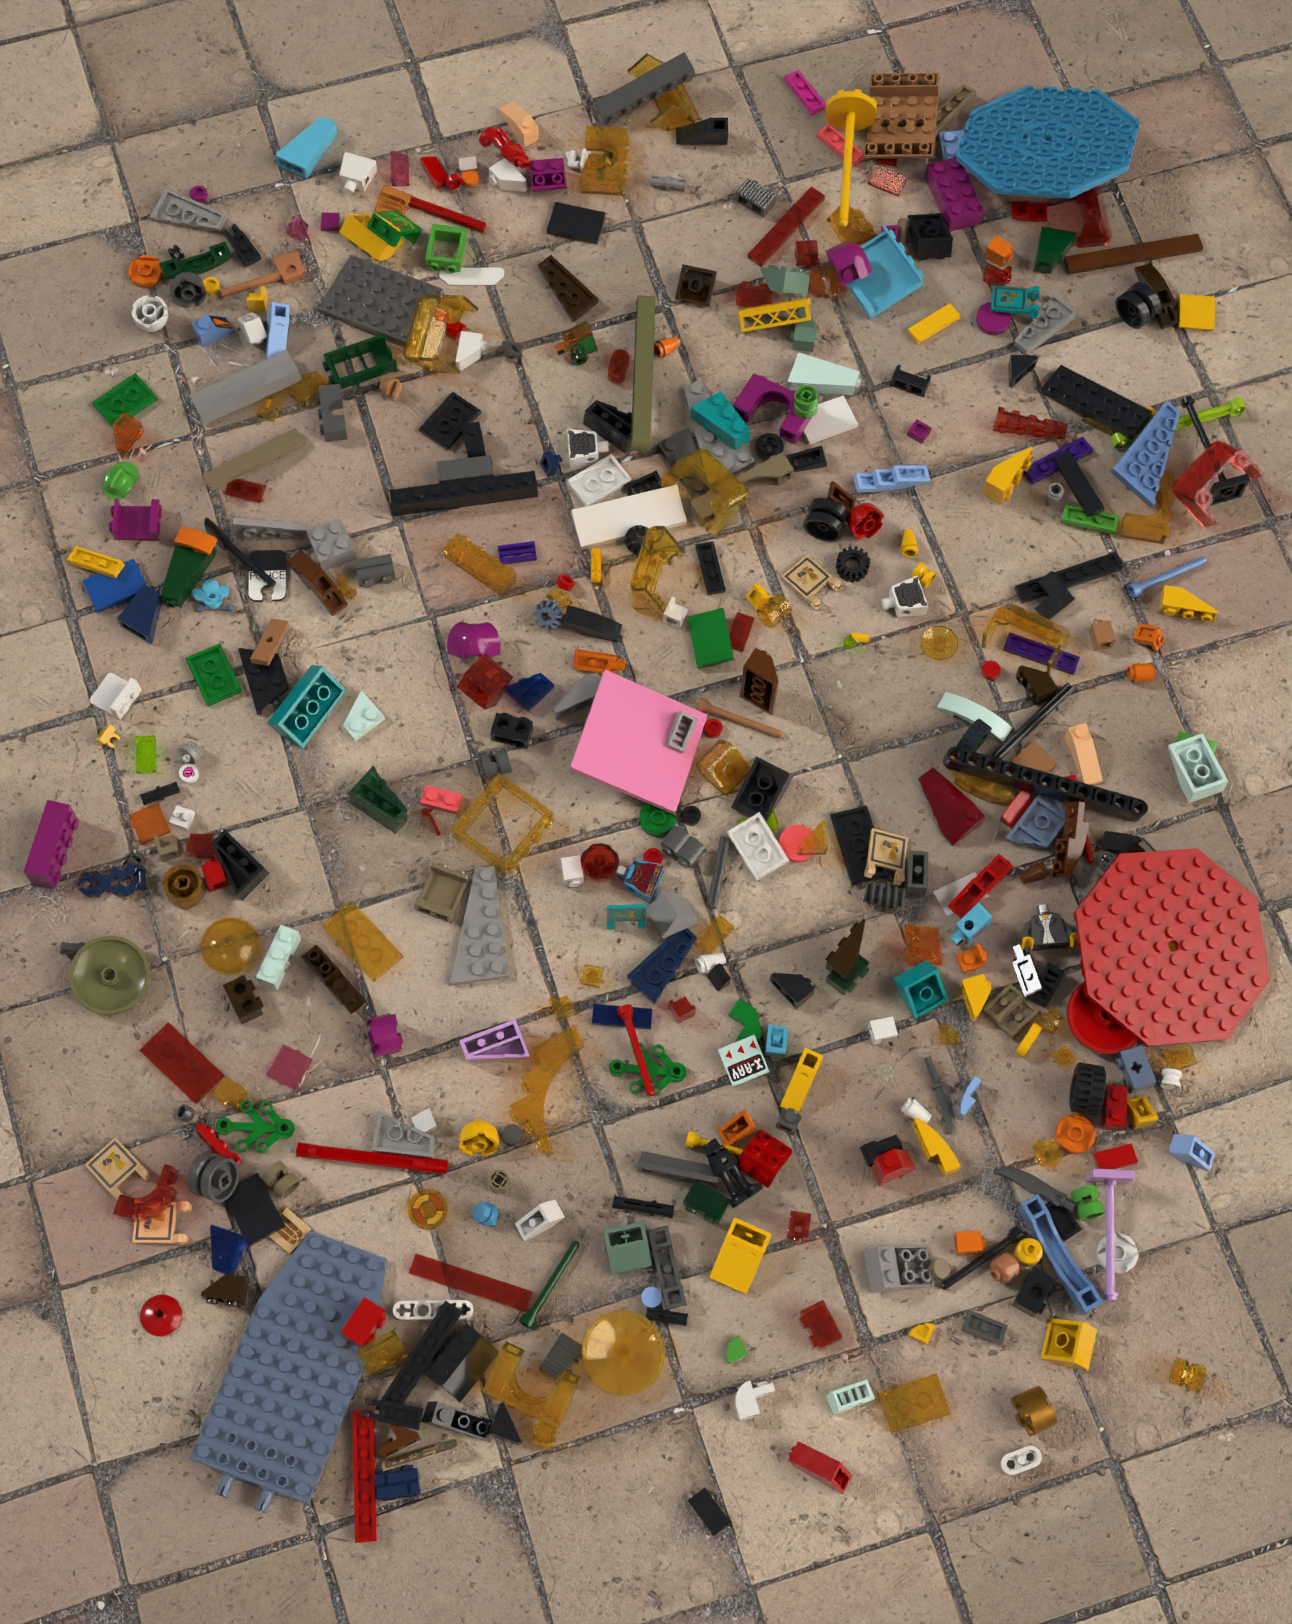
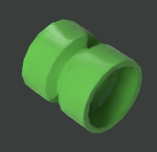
(805, 401)
(1090, 1209)

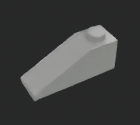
(579, 697)

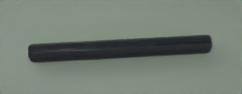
(1033, 721)

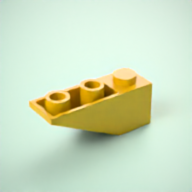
(1182, 603)
(802, 1080)

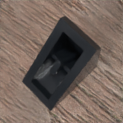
(1020, 366)
(503, 1426)

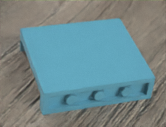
(891, 277)

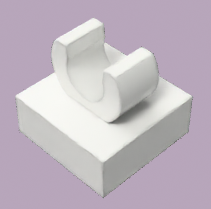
(182, 818)

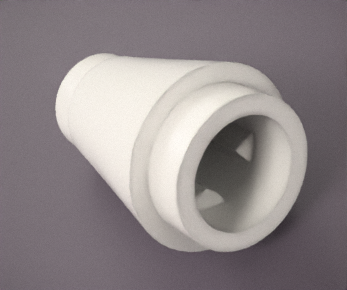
(707, 962)
(914, 1110)

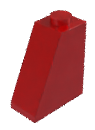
(892, 1166)
(820, 1467)

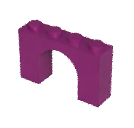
(760, 390)

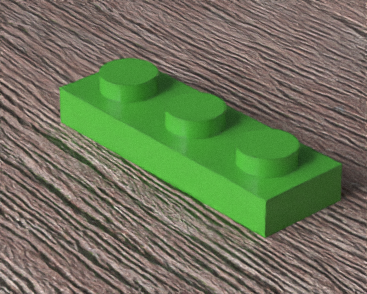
(1100, 522)

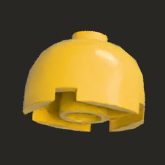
(478, 1137)

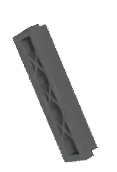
(676, 1169)

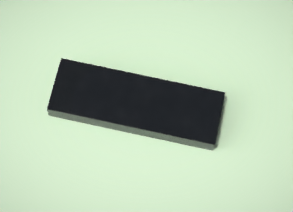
(710, 568)

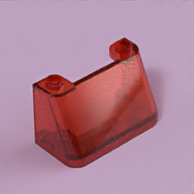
(1096, 225)

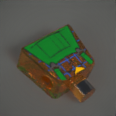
(577, 338)

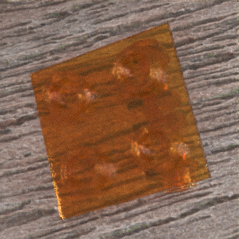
(922, 944)

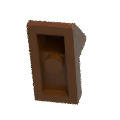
(404, 1438)

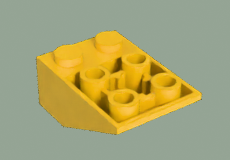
(1007, 474)
(740, 1256)

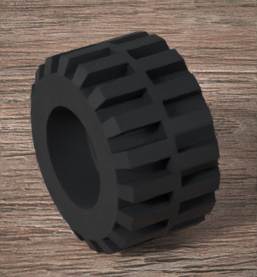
(1087, 1089)

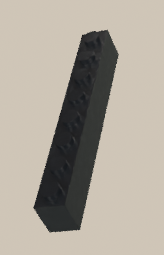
(463, 493)

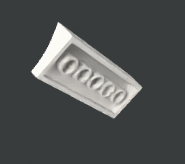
(612, 519)

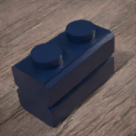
(397, 1484)

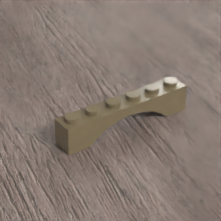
(771, 472)

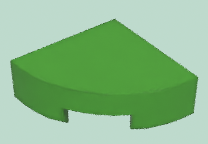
(735, 1350)

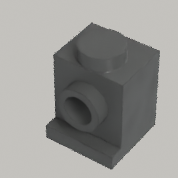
(788, 1121)

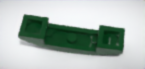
(197, 264)

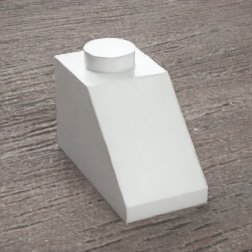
(507, 177)
(252, 328)
(469, 349)
(539, 1219)

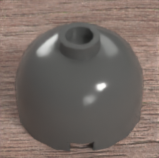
(187, 289)

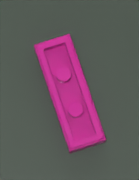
(805, 92)

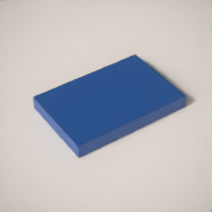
(108, 592)

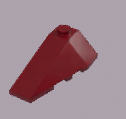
(952, 809)

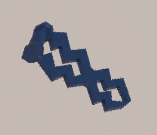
(106, 881)

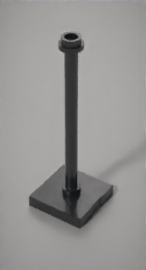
(1226, 488)

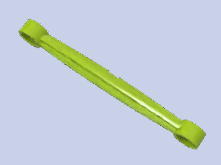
(1233, 408)

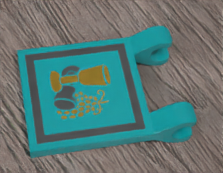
(1015, 300)
(633, 912)

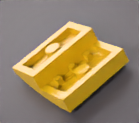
(1196, 312)

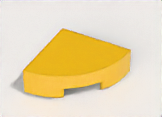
(922, 1332)

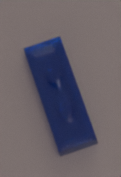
(607, 1016)

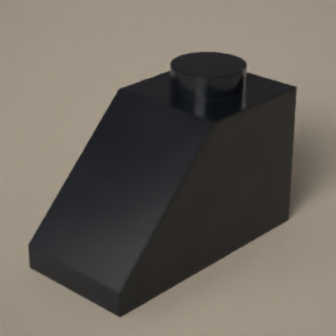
(473, 440)
(793, 987)

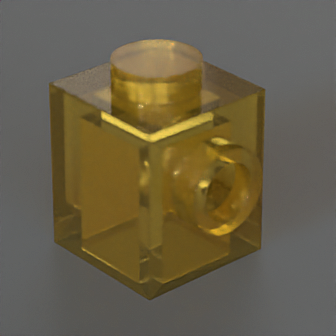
(230, 1093)

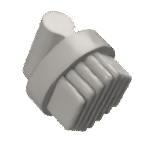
(190, 753)

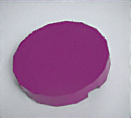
(992, 321)

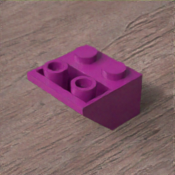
(547, 174)

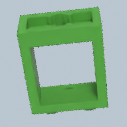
(448, 234)

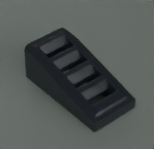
(815, 464)
(654, 476)
(1052, 969)

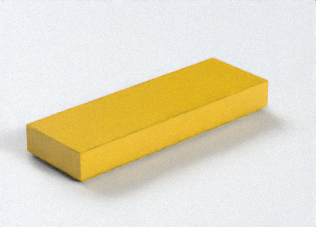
(934, 323)
(95, 562)

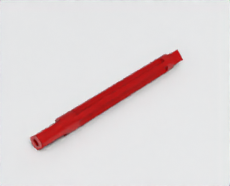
(372, 1158)

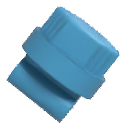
(486, 1214)

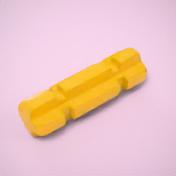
(595, 565)

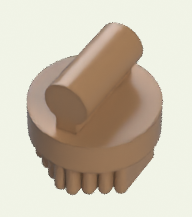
(390, 387)

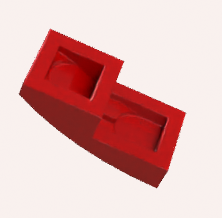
(1029, 212)

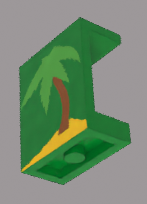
(392, 225)

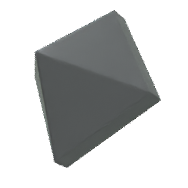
(511, 350)

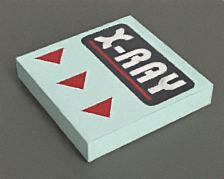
(743, 1060)

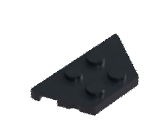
(264, 681)

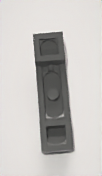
(666, 1267)

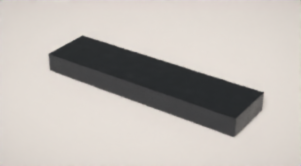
(1078, 484)

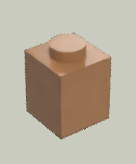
(1101, 635)

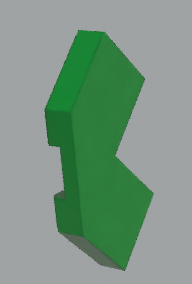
(748, 1017)

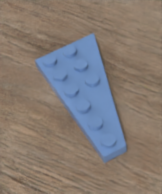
(1147, 456)

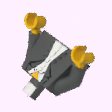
(1046, 931)

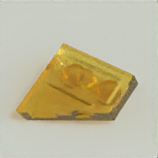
(306, 390)

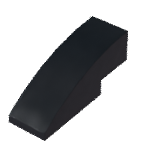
(591, 624)

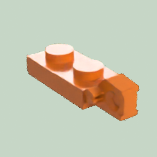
(597, 661)

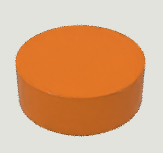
(470, 178)

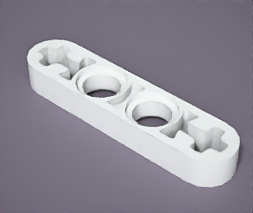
(433, 1306)

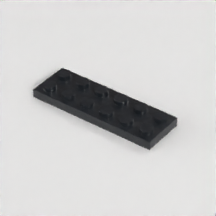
(1096, 402)

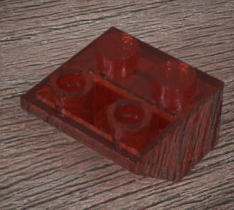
(485, 682)

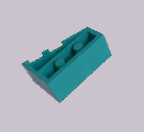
(722, 420)

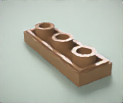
(269, 642)

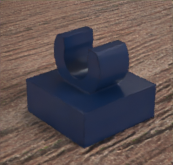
(550, 463)

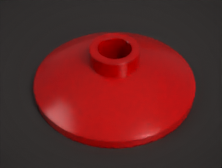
(168, 1322)

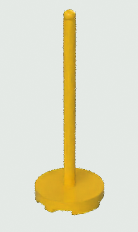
(851, 113)

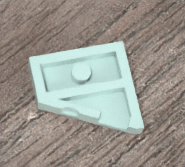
(362, 717)

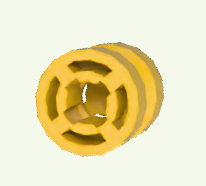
(925, 575)

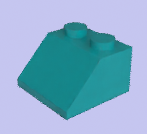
(921, 988)

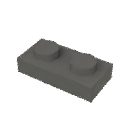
(984, 1327)

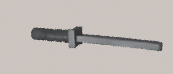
(938, 1086)

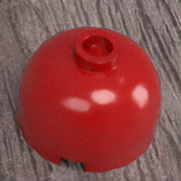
(864, 520)

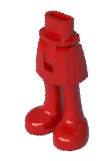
(511, 152)

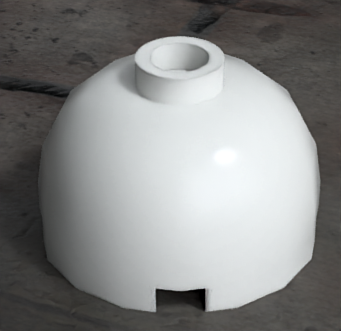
(150, 313)

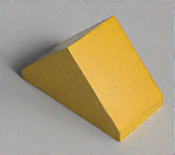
(1141, 1112)

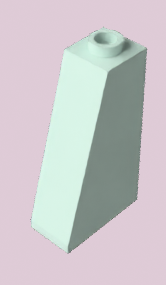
(823, 376)

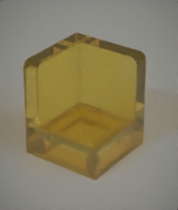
(561, 1008)

